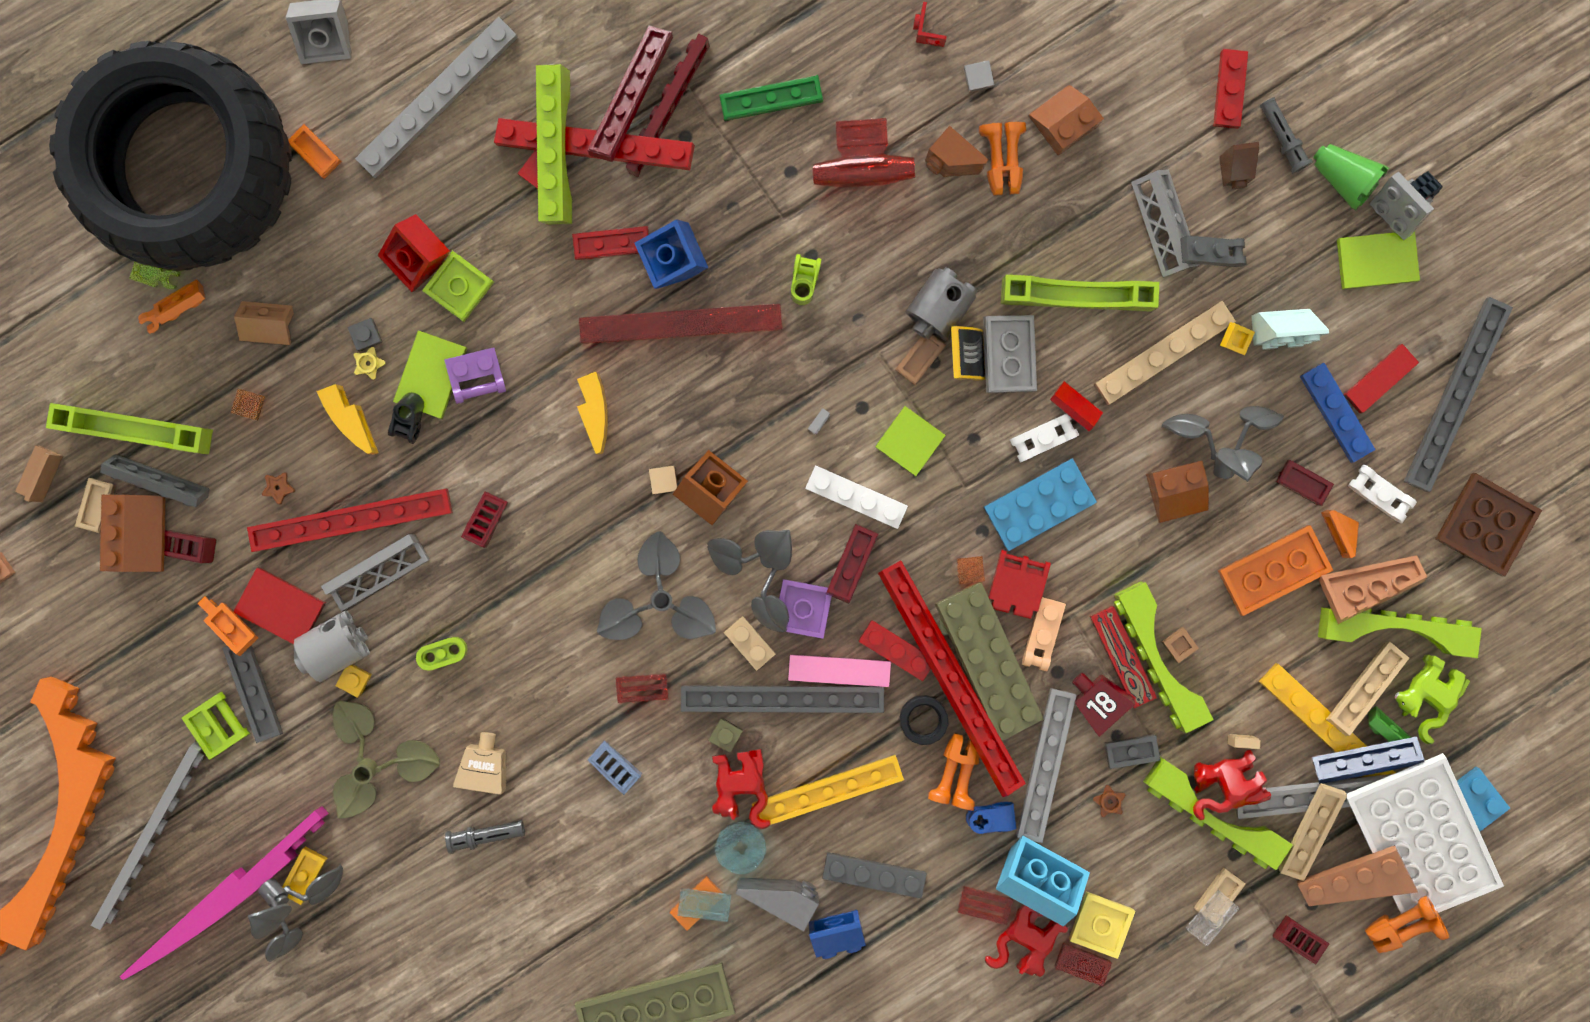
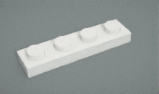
(856, 497)

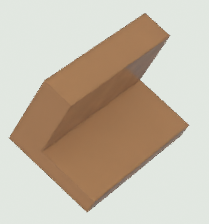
(263, 322)
(38, 474)

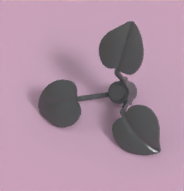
(1227, 460)
(775, 553)
(692, 617)
(268, 920)

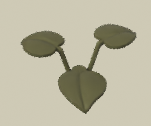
(353, 791)

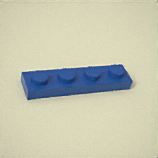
(1337, 412)

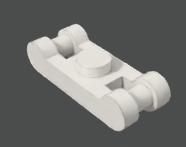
(1044, 437)
(1382, 494)

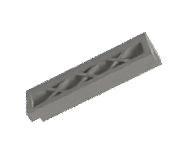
(1170, 215)
(367, 567)

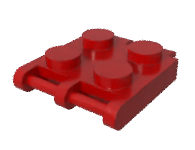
(1018, 585)

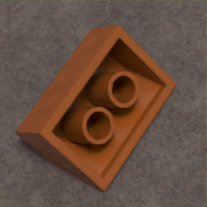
(132, 533)

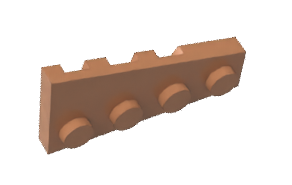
(1367, 586)
(1364, 878)

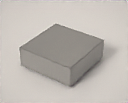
(978, 76)
(819, 421)

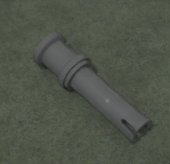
(1291, 146)
(473, 837)

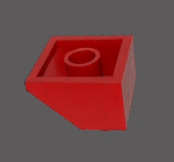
(413, 252)

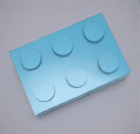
(1043, 881)

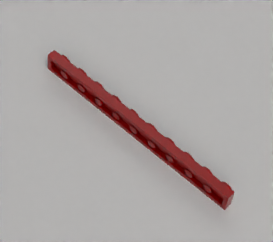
(952, 679)

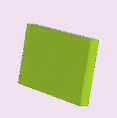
(1377, 260)
(428, 374)

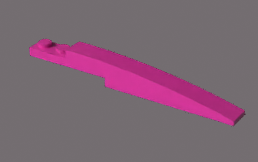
(230, 893)

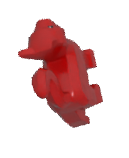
(743, 781)
(1234, 786)
(1029, 935)

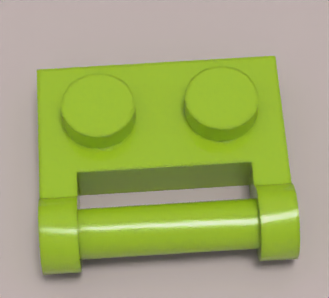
(209, 731)

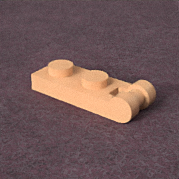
(1043, 633)

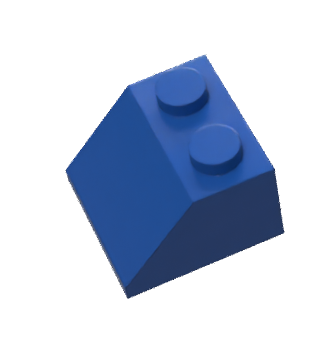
(671, 254)
(836, 934)

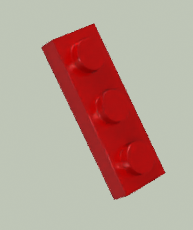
(1230, 88)
(895, 650)

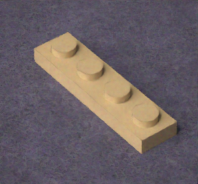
(1367, 688)
(1312, 831)

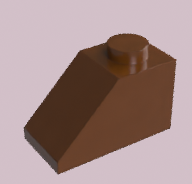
(1239, 165)

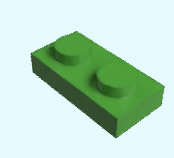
(1383, 725)

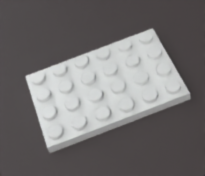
(1432, 830)

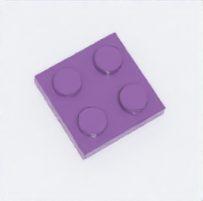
(807, 607)

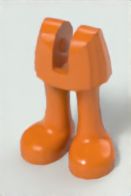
(998, 170)
(952, 753)
(1388, 936)

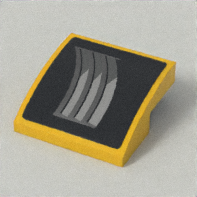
(968, 353)

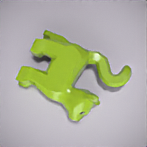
(1436, 693)

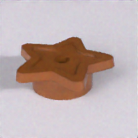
(284, 485)
(1102, 800)

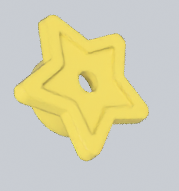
(361, 360)

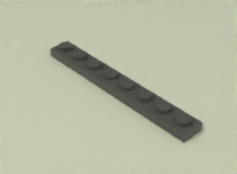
(1458, 394)
(782, 699)

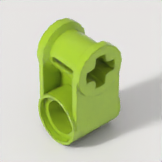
(805, 275)

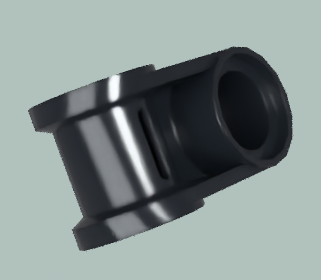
(405, 421)

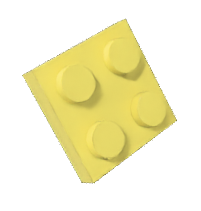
(1102, 925)

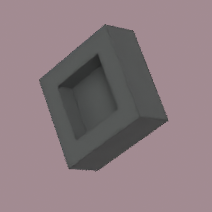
(365, 334)

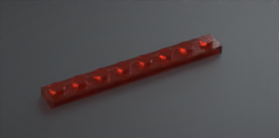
(680, 323)

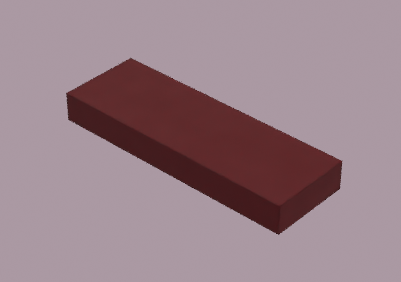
(852, 563)

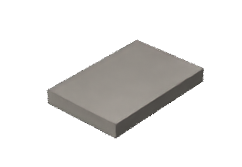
(1010, 354)

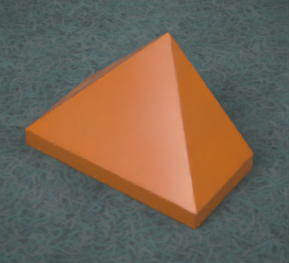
(1344, 532)

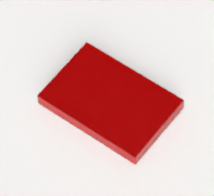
(278, 606)

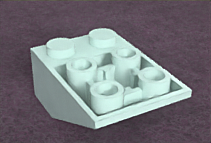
(1287, 327)

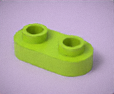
(442, 653)

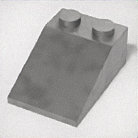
(784, 898)

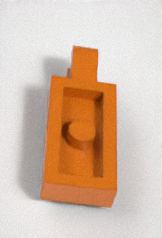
(173, 305)
(228, 626)

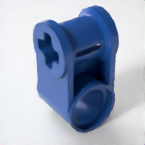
(996, 818)

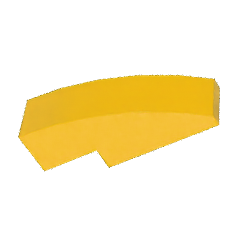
(594, 410)
(348, 418)

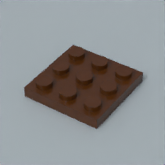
(1488, 524)

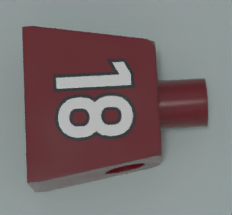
(1101, 701)

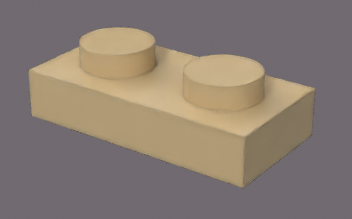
(749, 643)

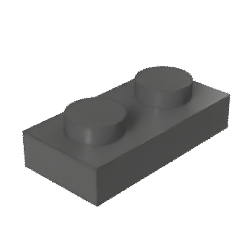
(1132, 751)

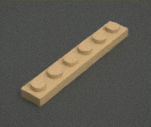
(1164, 353)

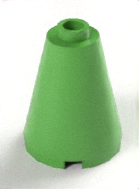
(1349, 173)

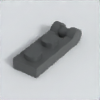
(1213, 251)

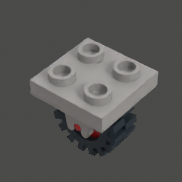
(1406, 202)

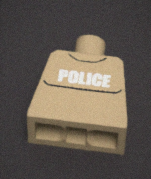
(483, 767)

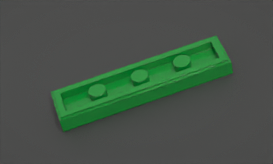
(771, 98)

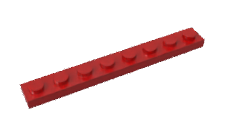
(577, 141)
(349, 520)

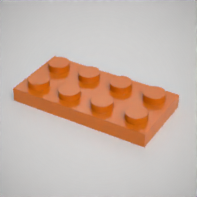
(1275, 570)

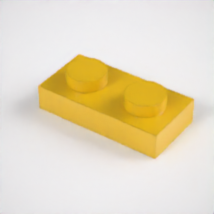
(304, 872)

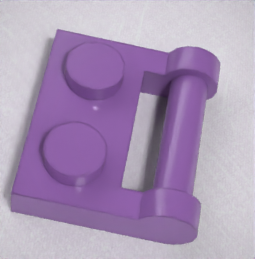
(471, 367)

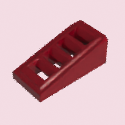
(488, 532)
(203, 547)
(1284, 930)

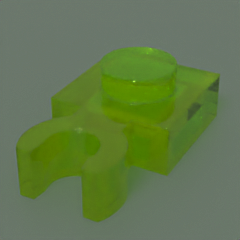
(152, 275)

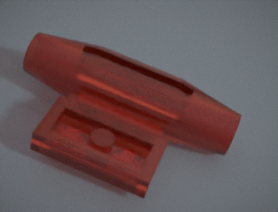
(863, 158)

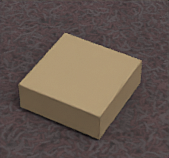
(663, 479)
(1244, 741)

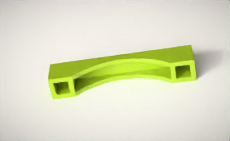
(552, 107)
(1079, 294)
(129, 428)
(1139, 610)
(1450, 639)
(1259, 841)

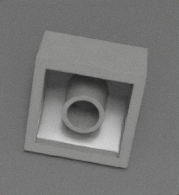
(319, 30)

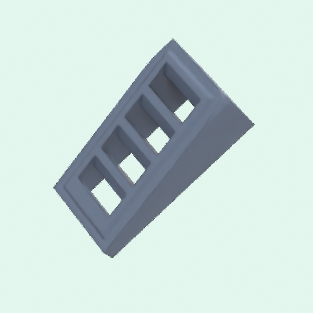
(615, 780)

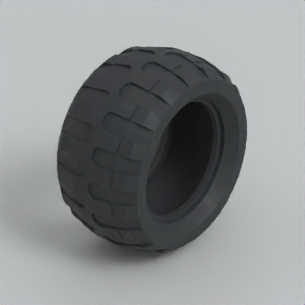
(108, 109)

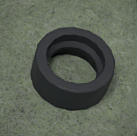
(942, 726)

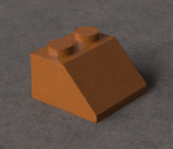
(1066, 118)
(954, 156)
(710, 487)
(1179, 491)

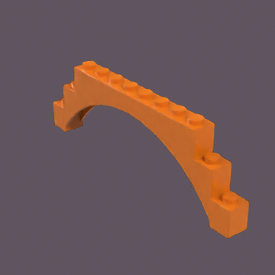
(81, 784)

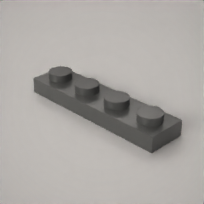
(154, 480)
(253, 694)
(874, 875)

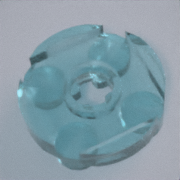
(733, 860)

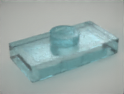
(704, 905)

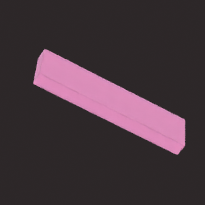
(839, 670)

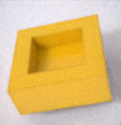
(1237, 338)
(353, 680)

